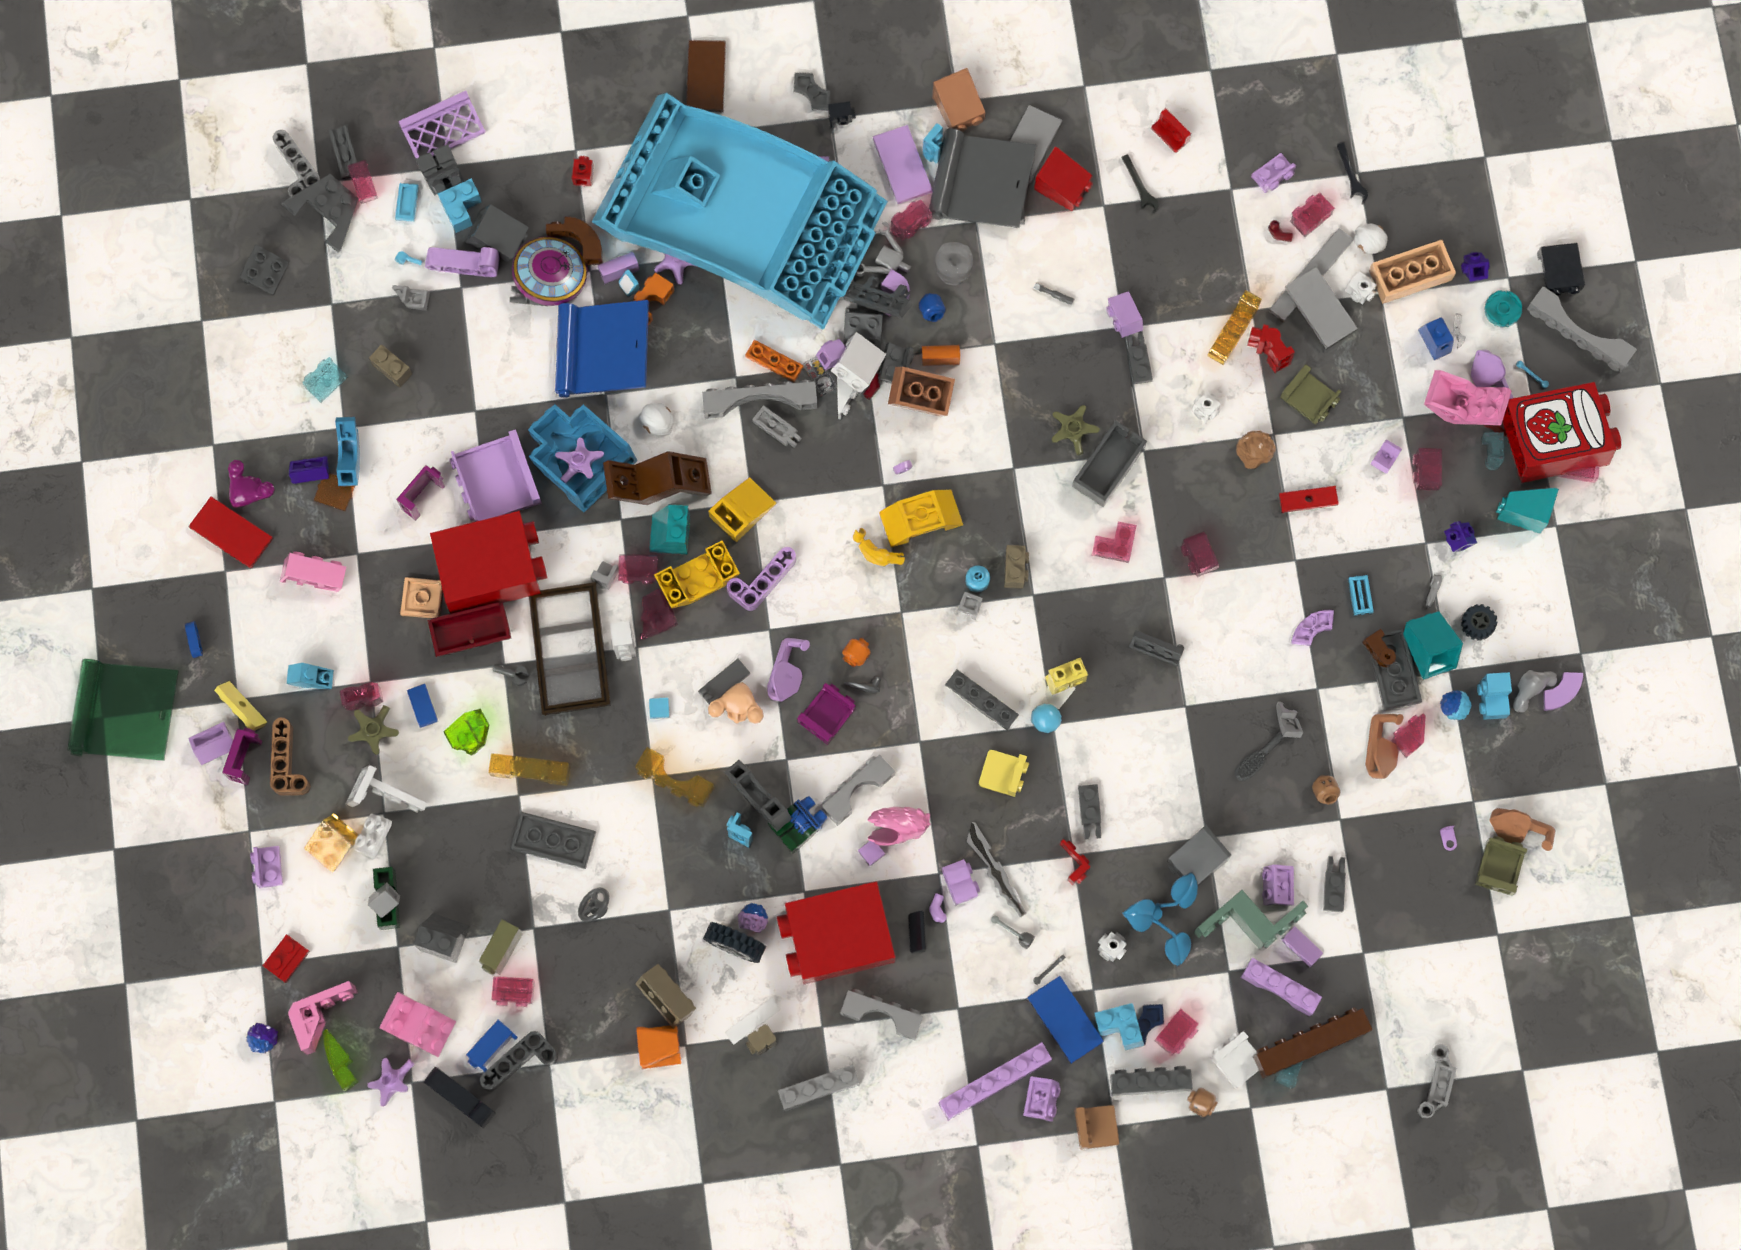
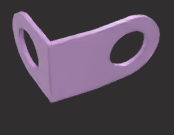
(1448, 834)

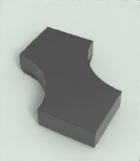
(806, 85)

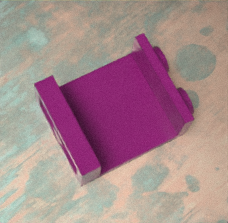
(416, 487)

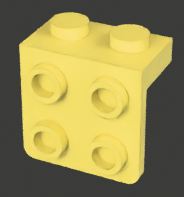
(1003, 772)

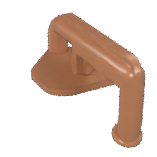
(1380, 750)
(1514, 825)

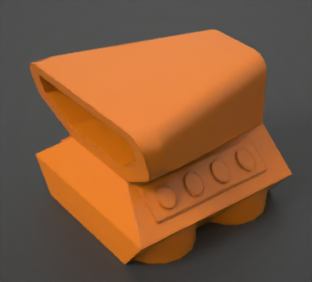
(658, 1046)

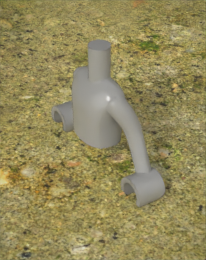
(887, 257)

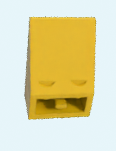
(741, 509)

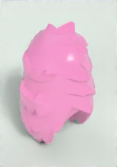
(898, 825)

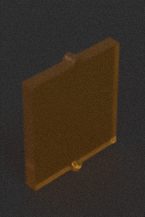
(332, 494)

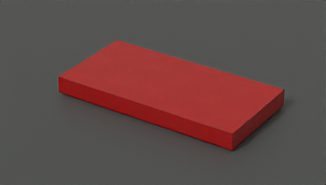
(230, 532)

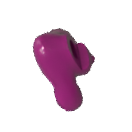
(248, 488)

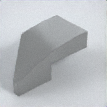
(413, 298)

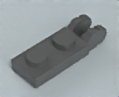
(1139, 360)
(1090, 809)
(1334, 886)

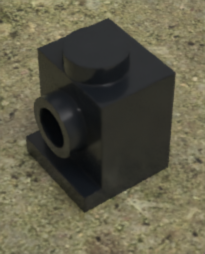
(840, 113)

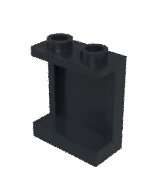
(1562, 268)

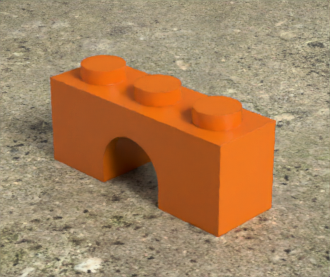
(655, 289)

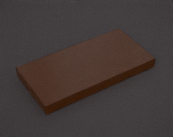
(706, 75)

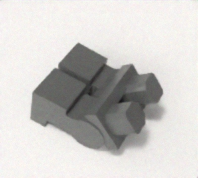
(440, 171)

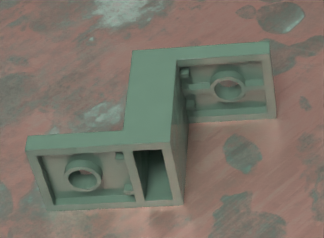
(1251, 920)

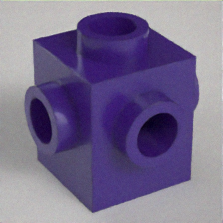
(1475, 266)
(1460, 536)

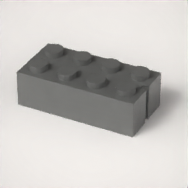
(1109, 464)

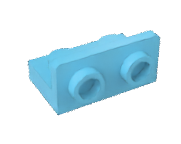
(932, 144)
(739, 833)

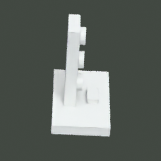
(366, 780)

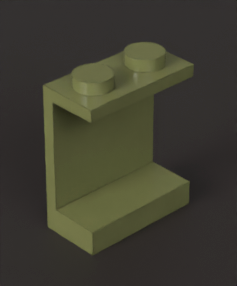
(1310, 396)

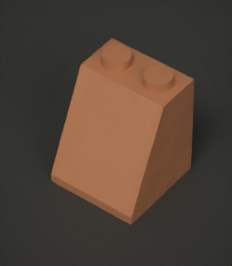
(958, 100)

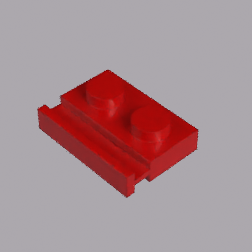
(286, 958)

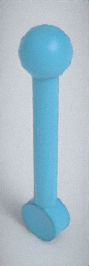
(1544, 384)

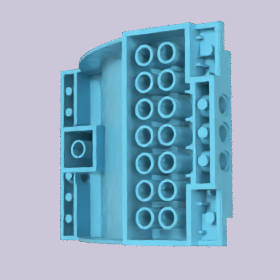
(743, 207)

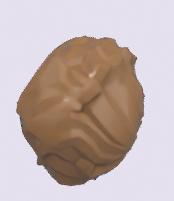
(1255, 449)

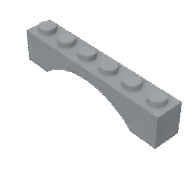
(1612, 351)
(720, 402)

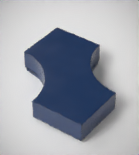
(1151, 1017)

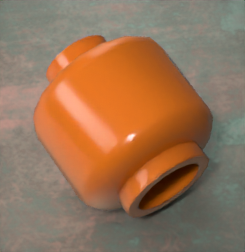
(856, 652)

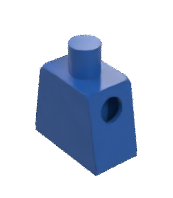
(1437, 336)

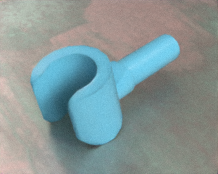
(401, 257)

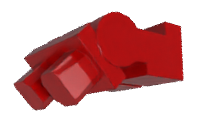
(1269, 343)

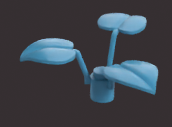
(1145, 912)

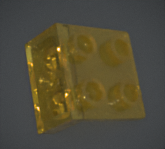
(331, 842)

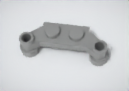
(1441, 1083)

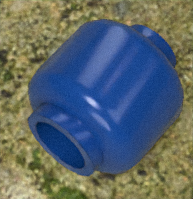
(932, 307)

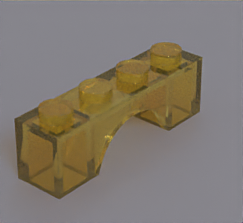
(521, 767)
(696, 789)

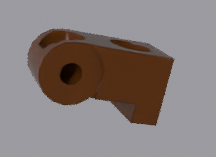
(1379, 650)

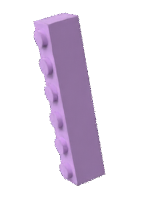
(995, 1081)

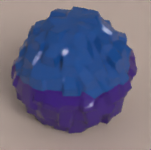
(261, 1038)

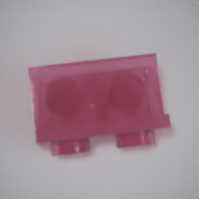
(637, 568)

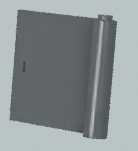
(980, 179)

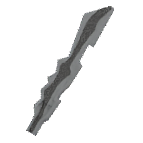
(995, 871)

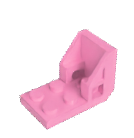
(1464, 403)
(309, 1029)

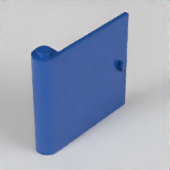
(601, 347)

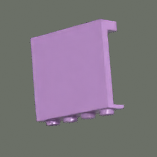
(495, 478)

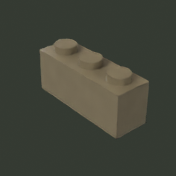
(665, 996)

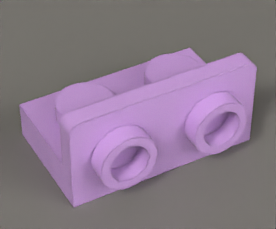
(1273, 172)
(267, 866)
(1278, 885)
(1042, 1098)

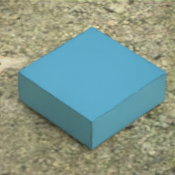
(659, 708)

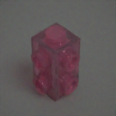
(910, 220)

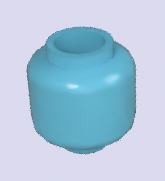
(978, 584)

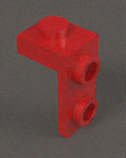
(1079, 874)

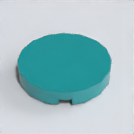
(1503, 308)

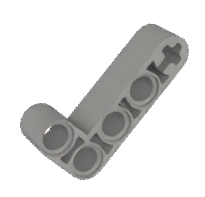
(296, 162)

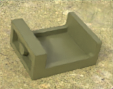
(1500, 865)

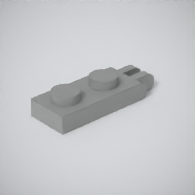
(776, 427)

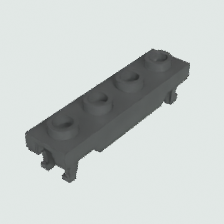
(981, 699)

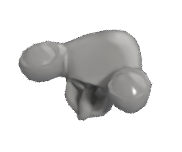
(1531, 685)

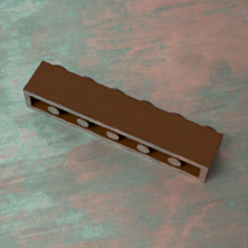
(1312, 1043)

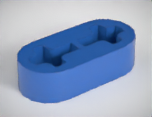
(193, 639)

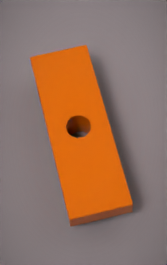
(784, 366)

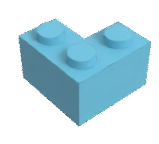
(457, 200)
(1494, 695)
(1122, 1020)

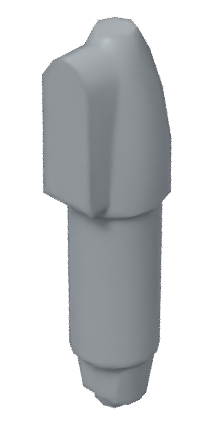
(1435, 585)

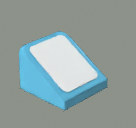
(629, 283)

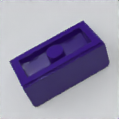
(309, 470)

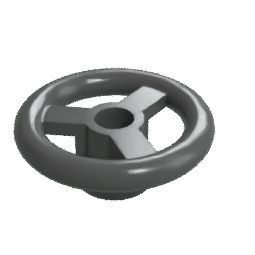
(596, 906)

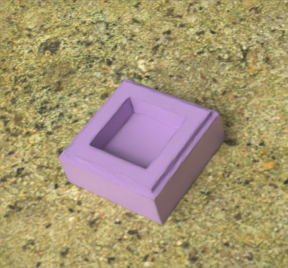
(871, 852)

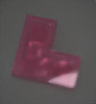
(1117, 548)

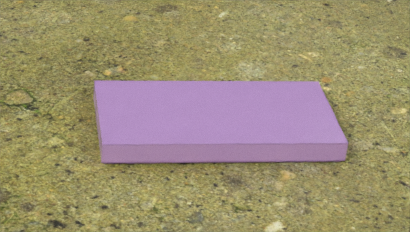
(902, 164)

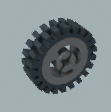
(734, 942)

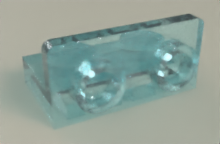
(324, 379)

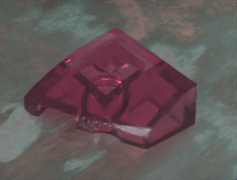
(656, 614)

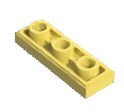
(240, 706)

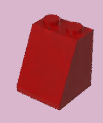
(1063, 180)

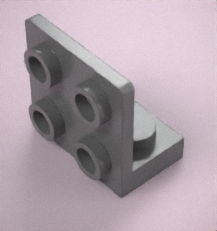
(865, 322)

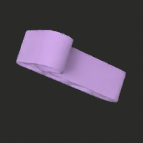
(463, 262)
(766, 577)

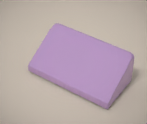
(1302, 946)

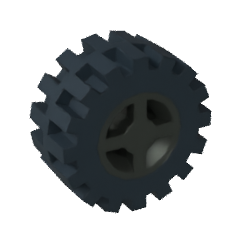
(1483, 617)

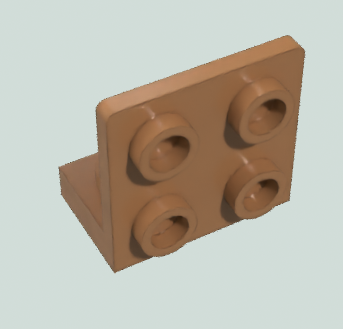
(1096, 1127)

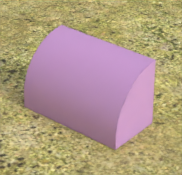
(616, 267)
(211, 743)

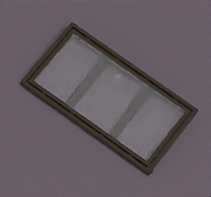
(569, 649)

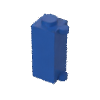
(489, 1045)

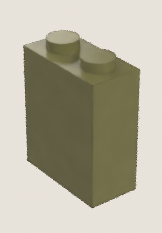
(500, 948)

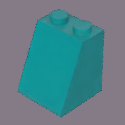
(1528, 508)
(670, 530)
(1433, 644)

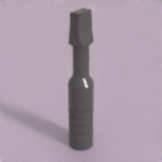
(1055, 294)

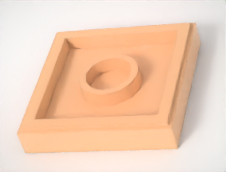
(421, 598)

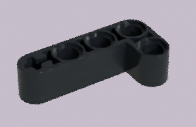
(459, 1097)

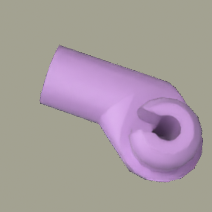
(935, 909)

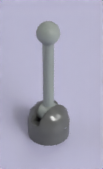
(1025, 939)

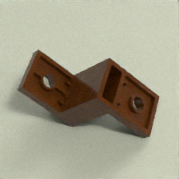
(657, 478)

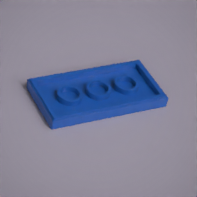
(1065, 1019)

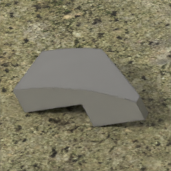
(1288, 722)

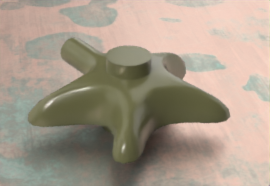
(1073, 428)
(373, 729)

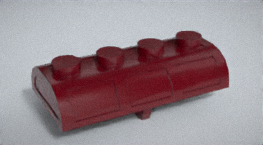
(469, 629)

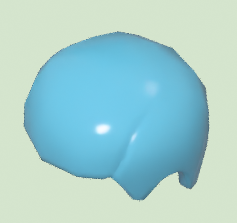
(1046, 718)

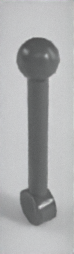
(1037, 980)

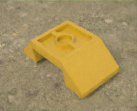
(920, 515)
(698, 576)

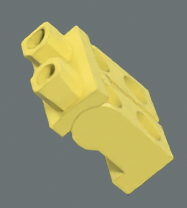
(1066, 676)

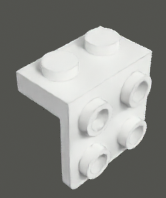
(372, 835)
(1236, 1059)

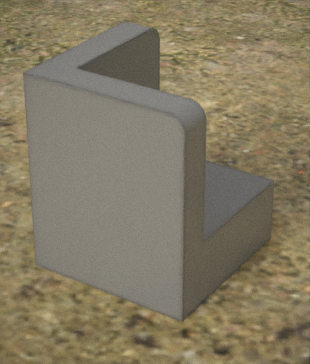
(605, 575)
(970, 604)
(383, 900)

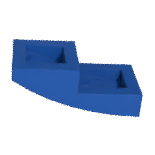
(422, 705)

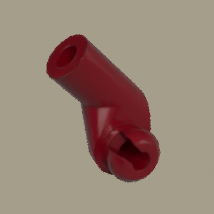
(1277, 233)
(873, 387)

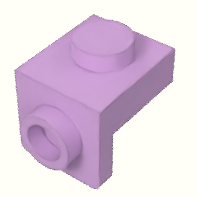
(1386, 456)

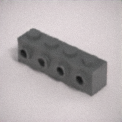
(1151, 1082)

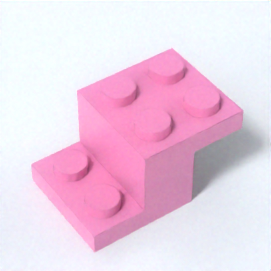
(417, 1024)

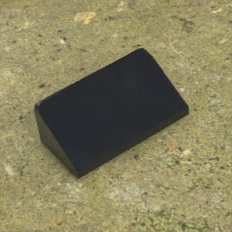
(917, 932)

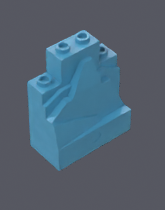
(560, 433)

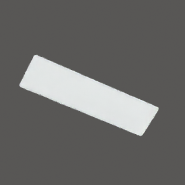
(752, 1020)

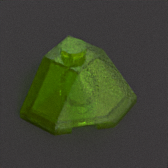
(468, 732)

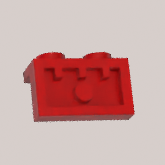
(1171, 131)

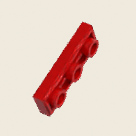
(1319, 498)

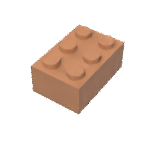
(921, 391)

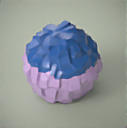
(753, 918)

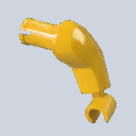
(876, 555)

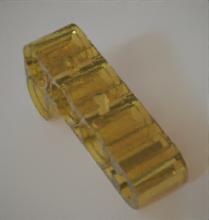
(1235, 327)

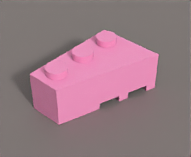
(313, 571)

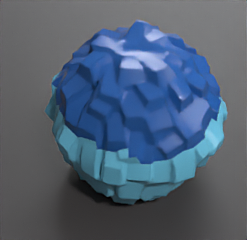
(1455, 705)

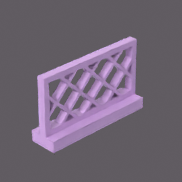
(438, 111)

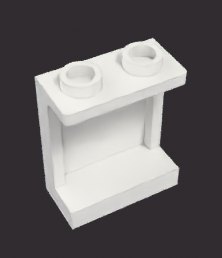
(858, 362)

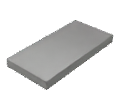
(1038, 129)
(1320, 307)

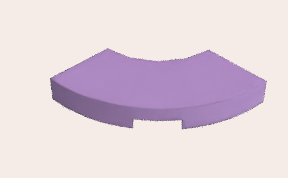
(1311, 626)
(1563, 692)

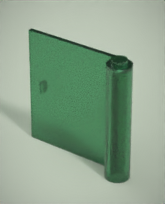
(121, 711)

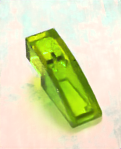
(338, 1061)

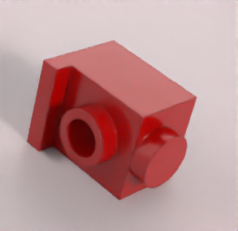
(582, 177)

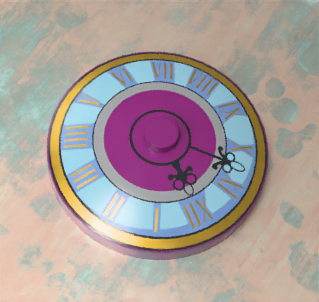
(549, 271)

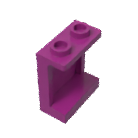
(827, 713)
(237, 755)

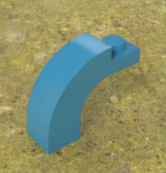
(348, 451)

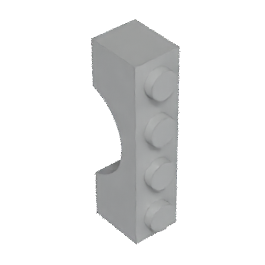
(875, 773)
(857, 1006)
(818, 1087)

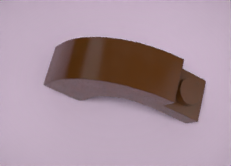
(581, 232)

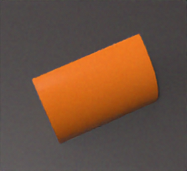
(940, 355)

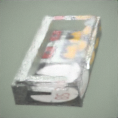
(823, 379)

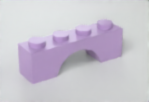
(1275, 982)

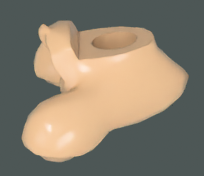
(739, 705)

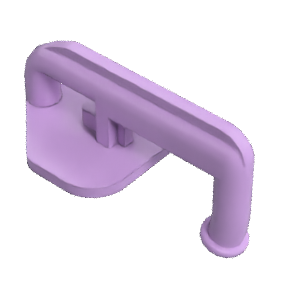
(1488, 370)
(785, 677)

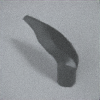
(868, 687)

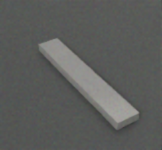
(1323, 261)

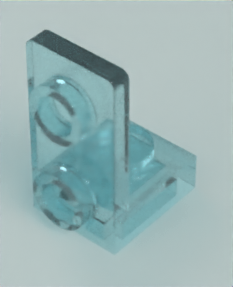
(1288, 1076)

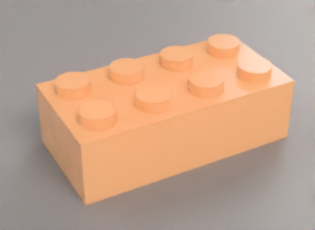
(1412, 271)

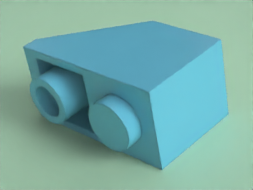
(309, 676)

